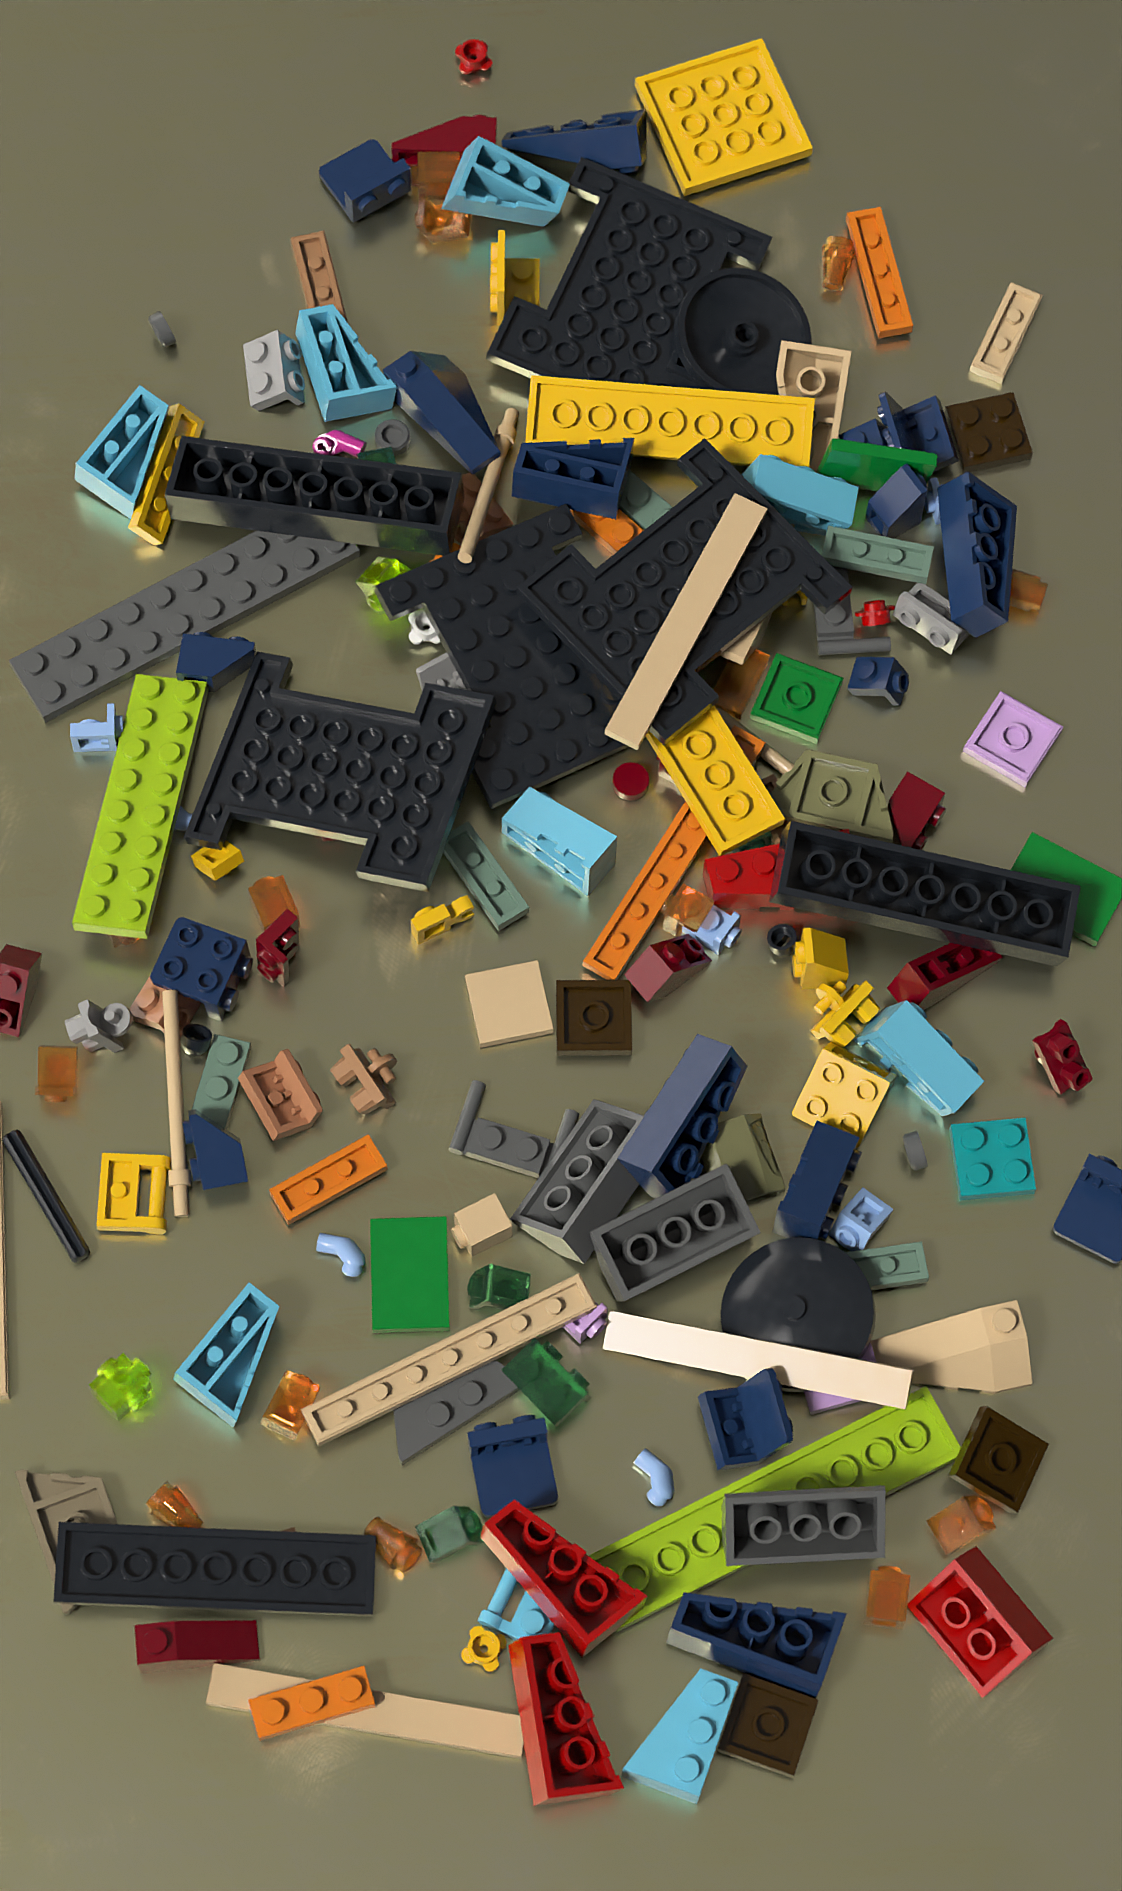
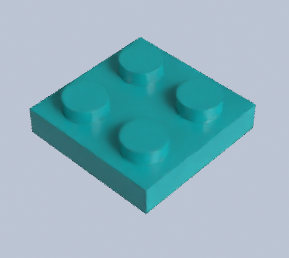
(992, 1159)

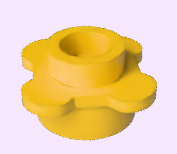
(481, 1637)

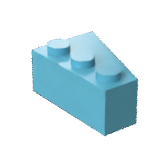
(504, 186)
(339, 367)
(122, 452)
(803, 495)
(561, 839)
(922, 1056)
(228, 1355)
(685, 1739)

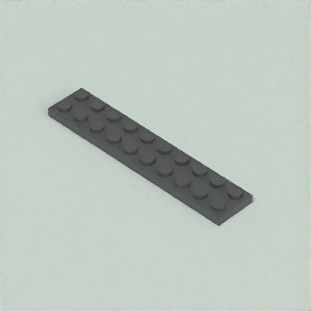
(152, 622)

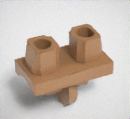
(355, 1066)

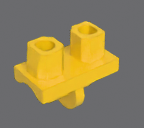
(854, 1000)

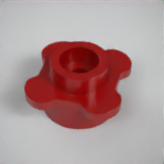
(473, 48)
(875, 613)

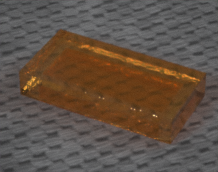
(739, 683)

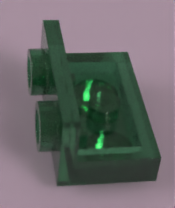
(546, 1381)

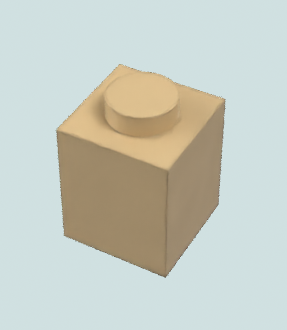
(481, 1225)

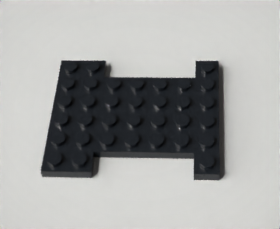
(623, 286)
(620, 606)
(547, 700)
(345, 771)

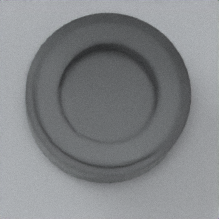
(161, 329)
(393, 434)
(914, 1150)

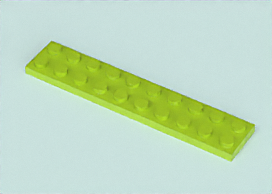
(687, 1547)

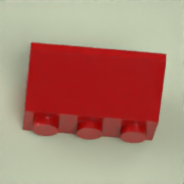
(979, 1621)

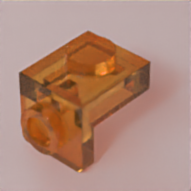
(441, 224)
(685, 909)
(57, 1072)
(285, 1407)
(962, 1522)

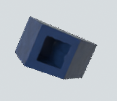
(898, 503)
(213, 659)
(217, 1151)

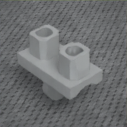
(99, 1026)

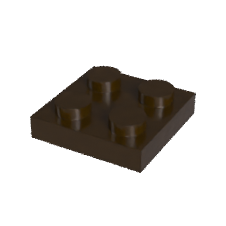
(988, 432)
(593, 1017)
(998, 1459)
(768, 1725)

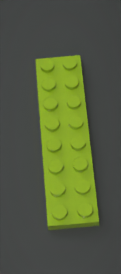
(140, 807)

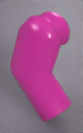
(338, 442)

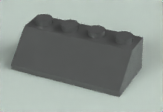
(581, 1183)
(673, 1233)
(803, 1525)

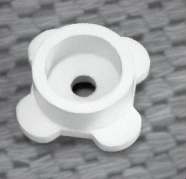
(418, 633)

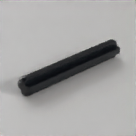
(46, 1196)

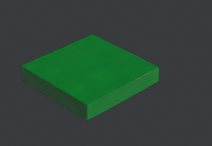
(796, 698)

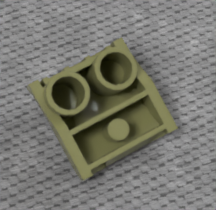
(748, 1153)

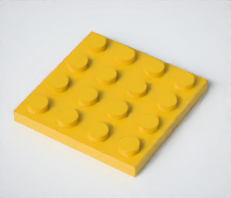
(723, 116)

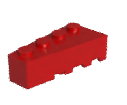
(743, 878)
(565, 1582)
(557, 1725)

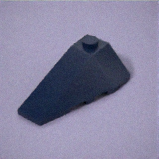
(613, 141)
(444, 405)

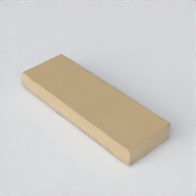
(1006, 333)

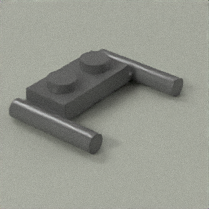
(836, 630)
(504, 1144)

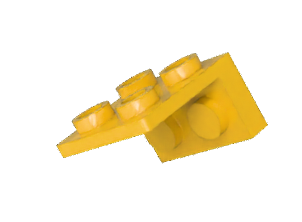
(511, 278)
(843, 1091)

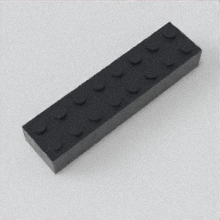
(315, 495)
(924, 893)

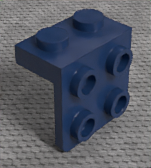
(365, 179)
(919, 428)
(203, 965)
(1094, 1210)
(746, 1421)
(512, 1464)

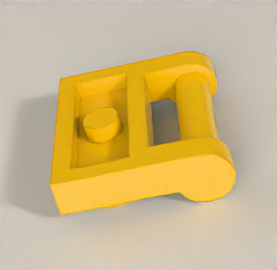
(121, 1192)

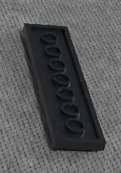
(215, 1569)

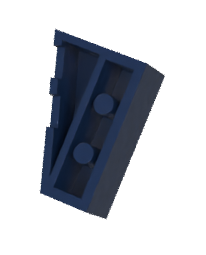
(582, 476)
(817, 1183)

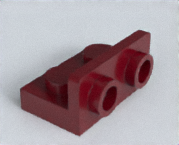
(277, 946)

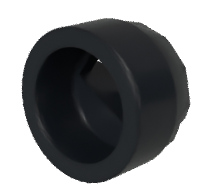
(777, 938)
(195, 1039)

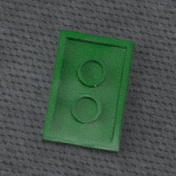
(872, 464)
(1099, 888)
(409, 1274)

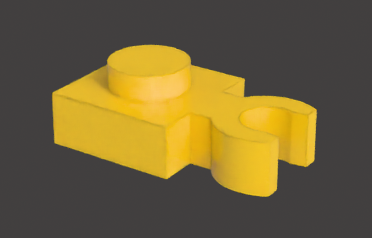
(436, 920)

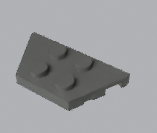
(449, 1408)

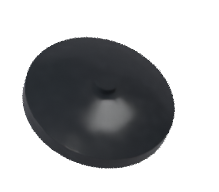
(734, 328)
(801, 1297)

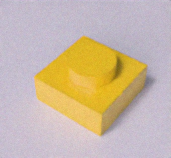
(217, 862)

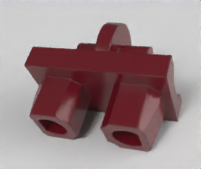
(1062, 1058)

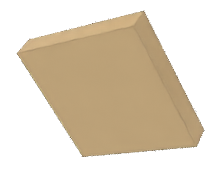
(508, 1004)

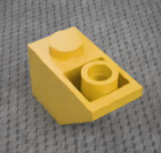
(820, 959)

